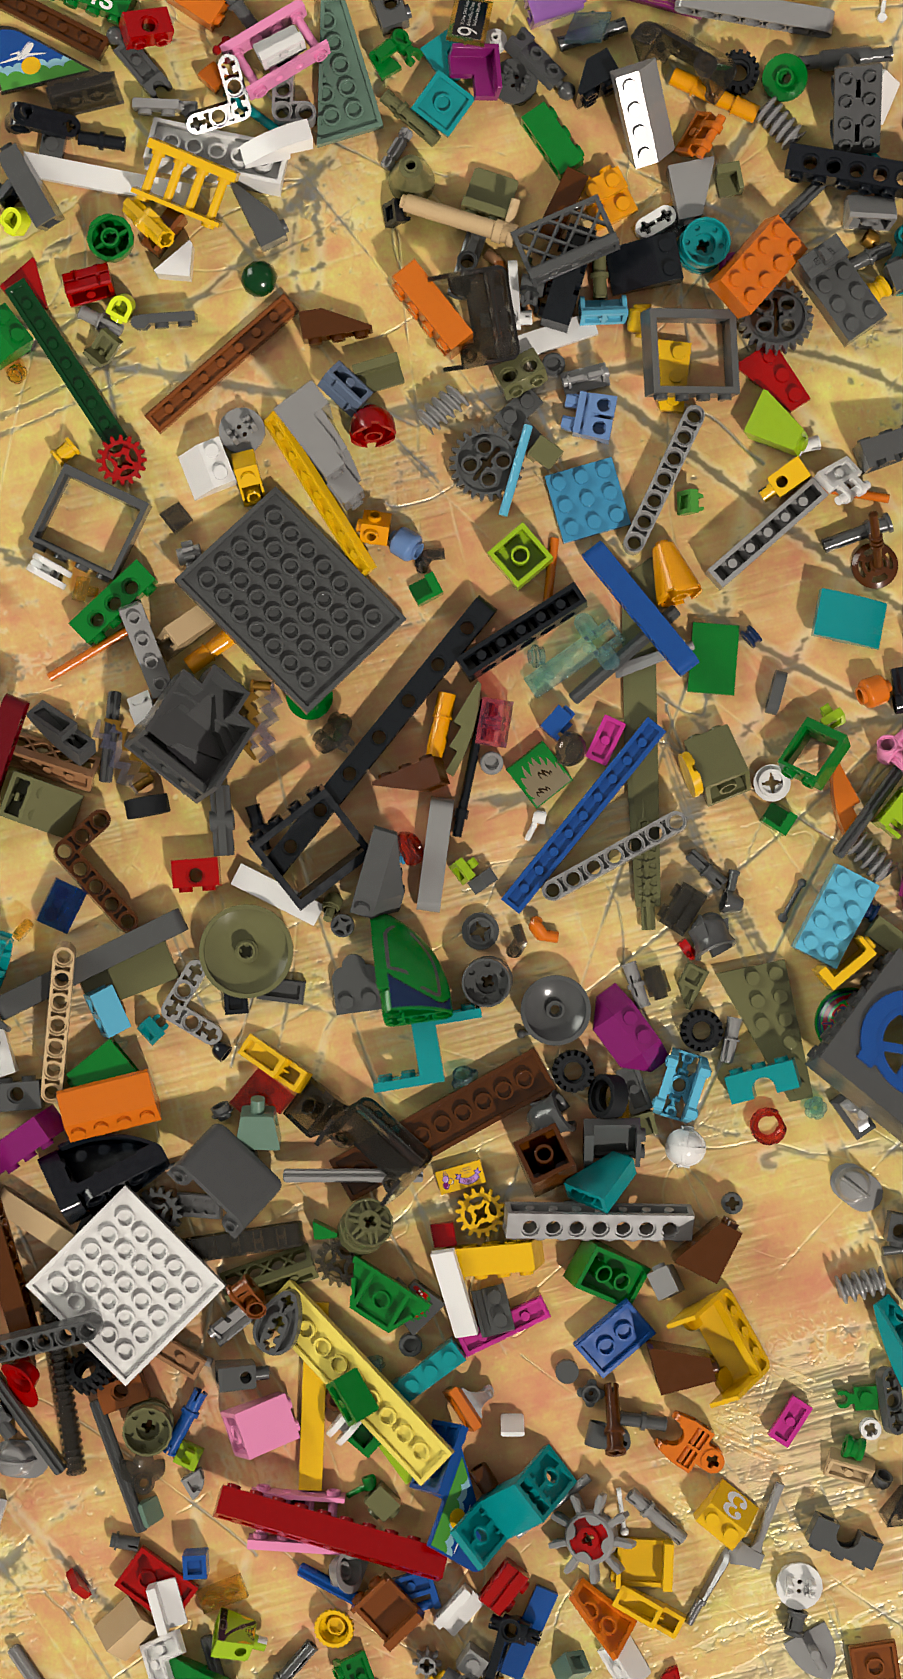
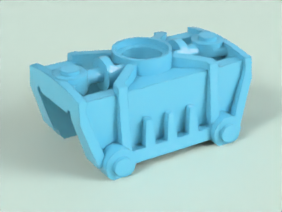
(693, 1086)

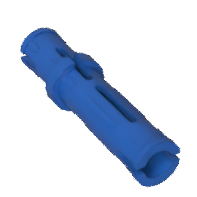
(189, 1413)

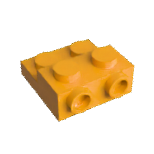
(612, 193)

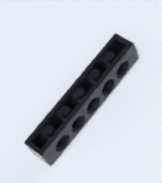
(846, 163)
(522, 632)

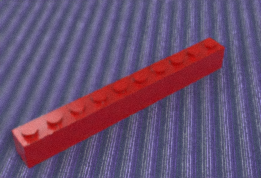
(329, 1532)

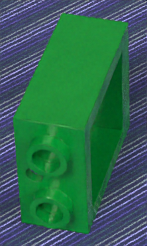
(820, 732)

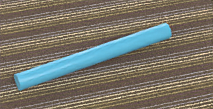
(515, 470)

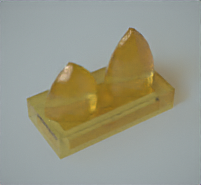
(222, 1593)

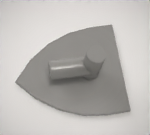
(814, 1651)

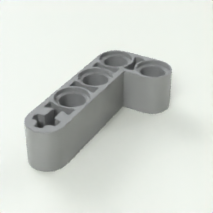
(288, 103)

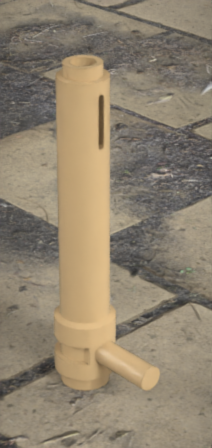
(496, 230)

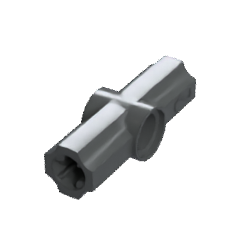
(470, 250)
(222, 821)

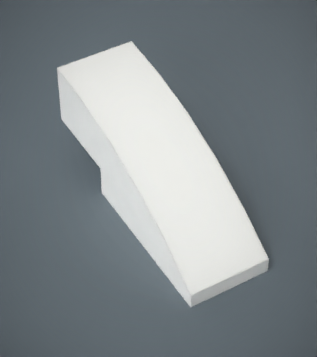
(277, 144)

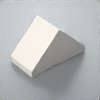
(178, 265)

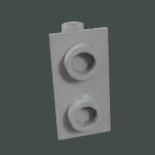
(585, 379)
(227, 1328)

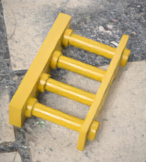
(203, 168)

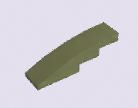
(466, 720)
(885, 934)

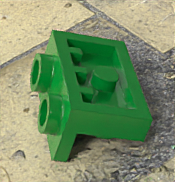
(353, 1667)

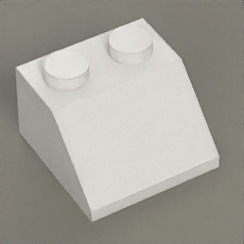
(207, 468)

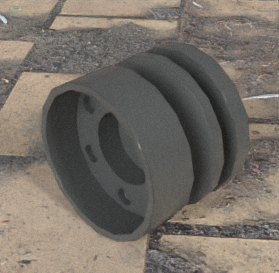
(474, 986)

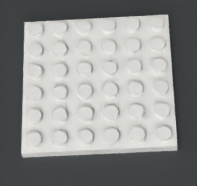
(131, 1275)

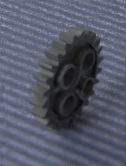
(797, 319)
(469, 451)

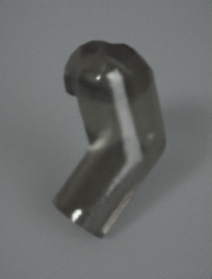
(427, 557)
(518, 943)

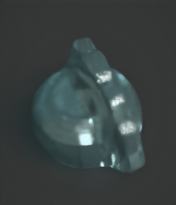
(463, 1076)

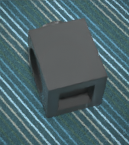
(892, 1219)

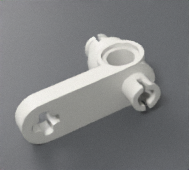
(521, 317)

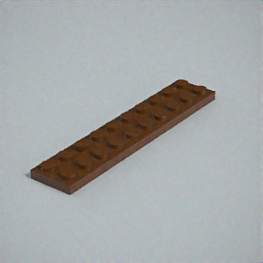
(462, 1112)

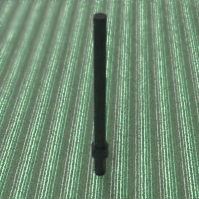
(461, 813)

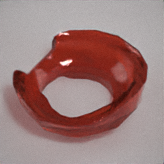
(410, 855)
(767, 1139)

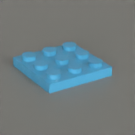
(587, 500)

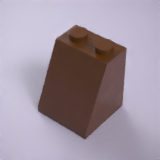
(545, 1159)
(709, 1248)
(680, 1366)

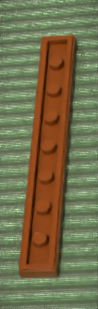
(221, 363)

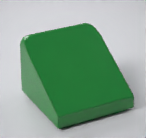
(323, 1231)

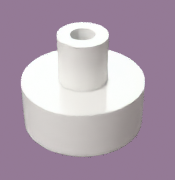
(496, 36)

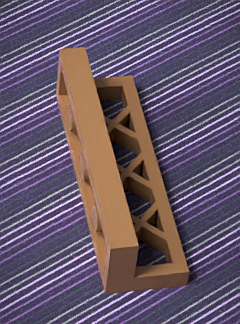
(50, 766)

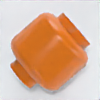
(873, 691)

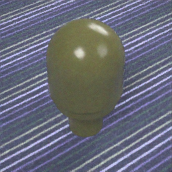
(331, 905)

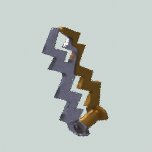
(261, 729)
(118, 747)

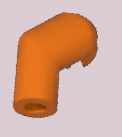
(540, 932)

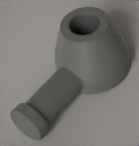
(730, 901)

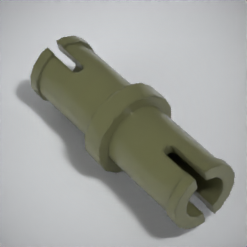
(599, 278)

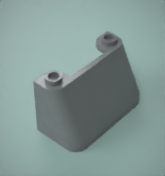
(229, 1176)

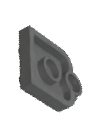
(355, 986)

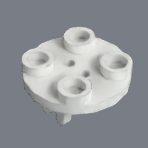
(788, 1584)

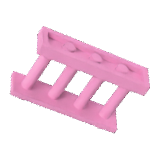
(281, 19)
(261, 1541)

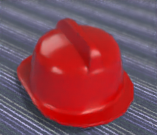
(22, 1379)

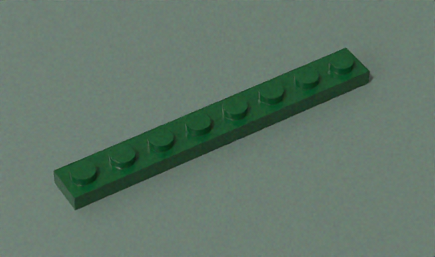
(64, 361)

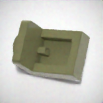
(103, 348)

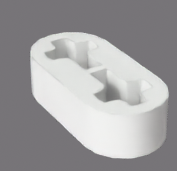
(651, 218)

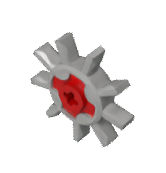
(580, 1544)

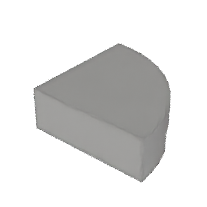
(194, 1482)

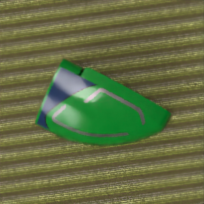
(407, 975)

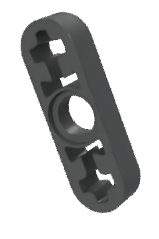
(883, 1394)

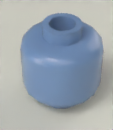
(405, 544)

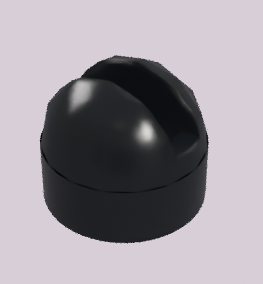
(221, 1051)

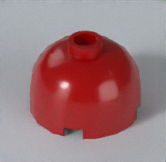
(372, 425)

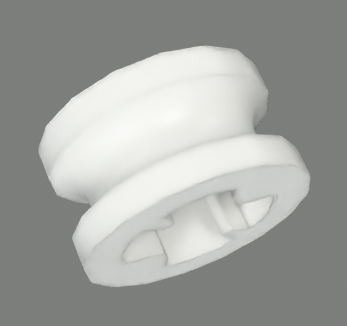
(863, 1431)

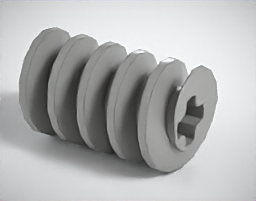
(779, 124)
(441, 408)
(871, 858)
(861, 1285)

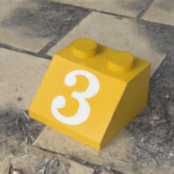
(726, 1514)

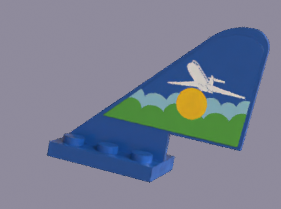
(454, 1487)

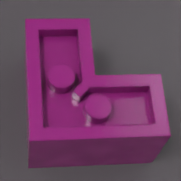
(479, 64)

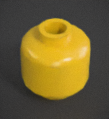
(634, 319)

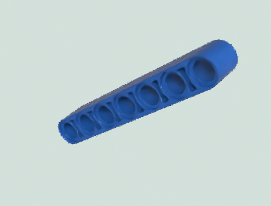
(640, 608)

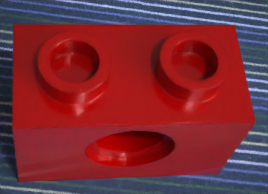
(154, 19)
(182, 871)

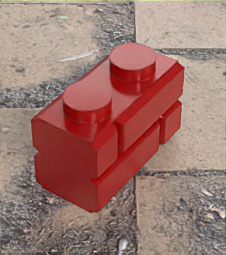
(88, 284)
(504, 1586)

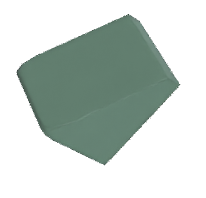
(150, 1511)

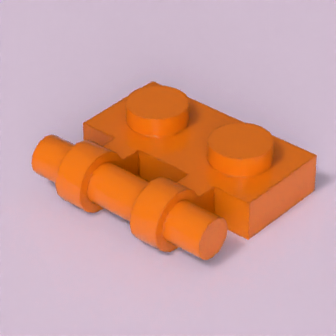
(700, 134)

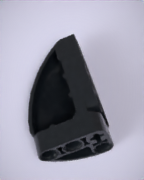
(97, 1168)

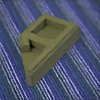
(690, 983)

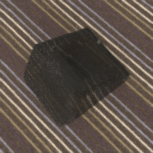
(176, 517)

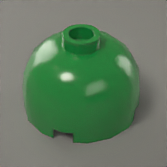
(110, 238)

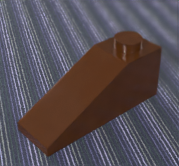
(566, 194)

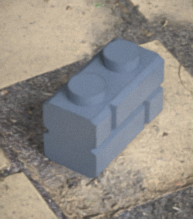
(345, 388)

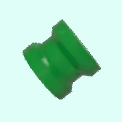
(853, 1447)

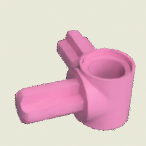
(891, 750)

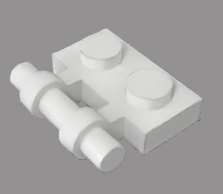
(838, 475)

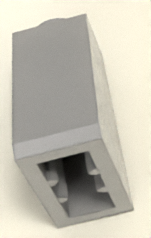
(689, 188)

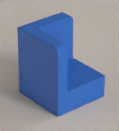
(195, 1563)

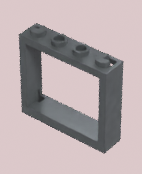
(650, 353)
(67, 473)

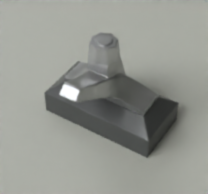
(854, 1118)

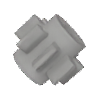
(188, 553)
(426, 1670)

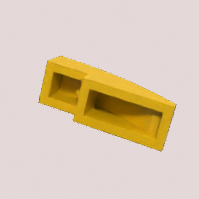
(275, 1063)
(649, 1611)

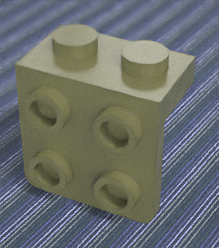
(489, 194)

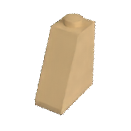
(183, 632)

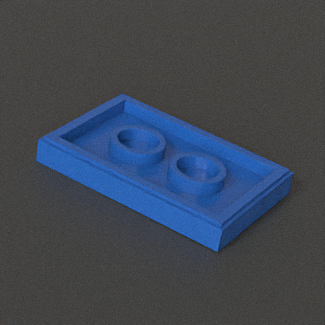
(614, 1338)

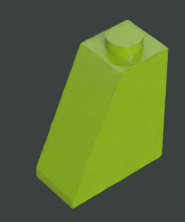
(775, 426)

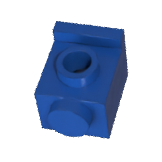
(558, 722)

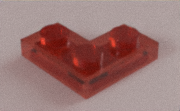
(266, 1086)

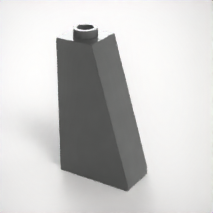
(29, 187)

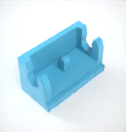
(602, 311)
(107, 1010)

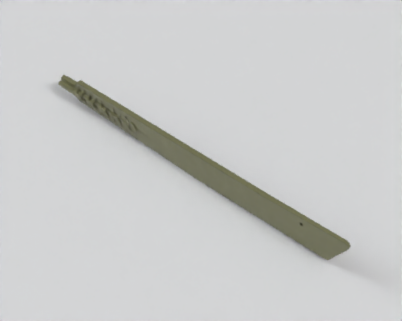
(642, 786)

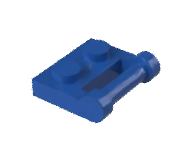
(419, 1586)

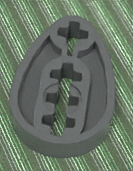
(289, 1331)

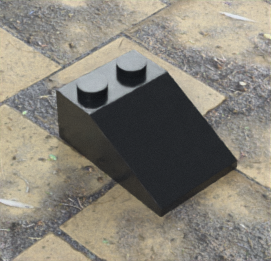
(645, 264)

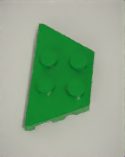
(382, 1297)

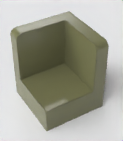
(729, 179)
(544, 452)
(647, 1121)

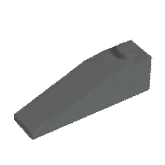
(380, 880)

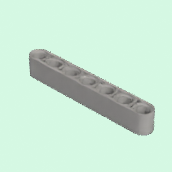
(766, 14)
(669, 470)
(602, 856)

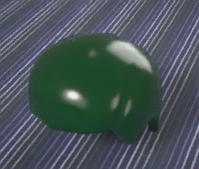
(259, 278)

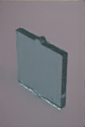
(588, 27)

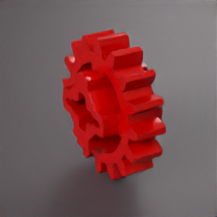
(111, 456)

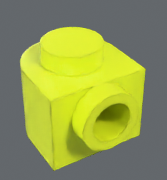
(15, 221)
(121, 308)

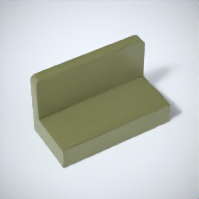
(380, 372)

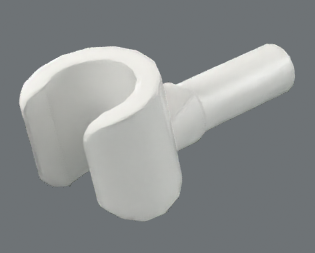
(538, 817)

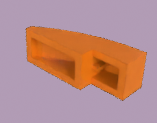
(842, 799)

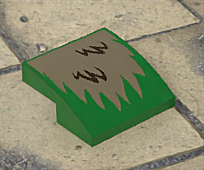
(539, 774)

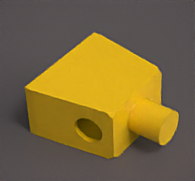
(793, 472)

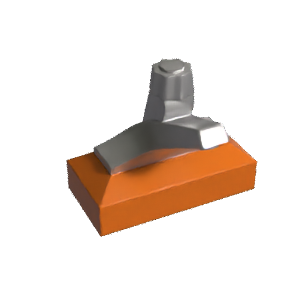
(469, 1404)

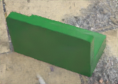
(352, 1397)

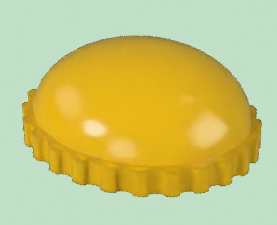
(334, 1628)

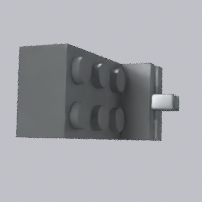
(838, 290)

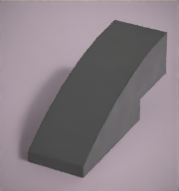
(62, 732)

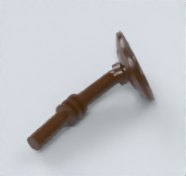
(874, 560)

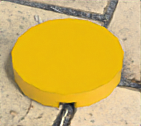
(690, 775)

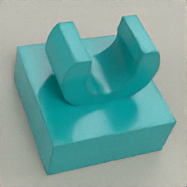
(151, 1030)

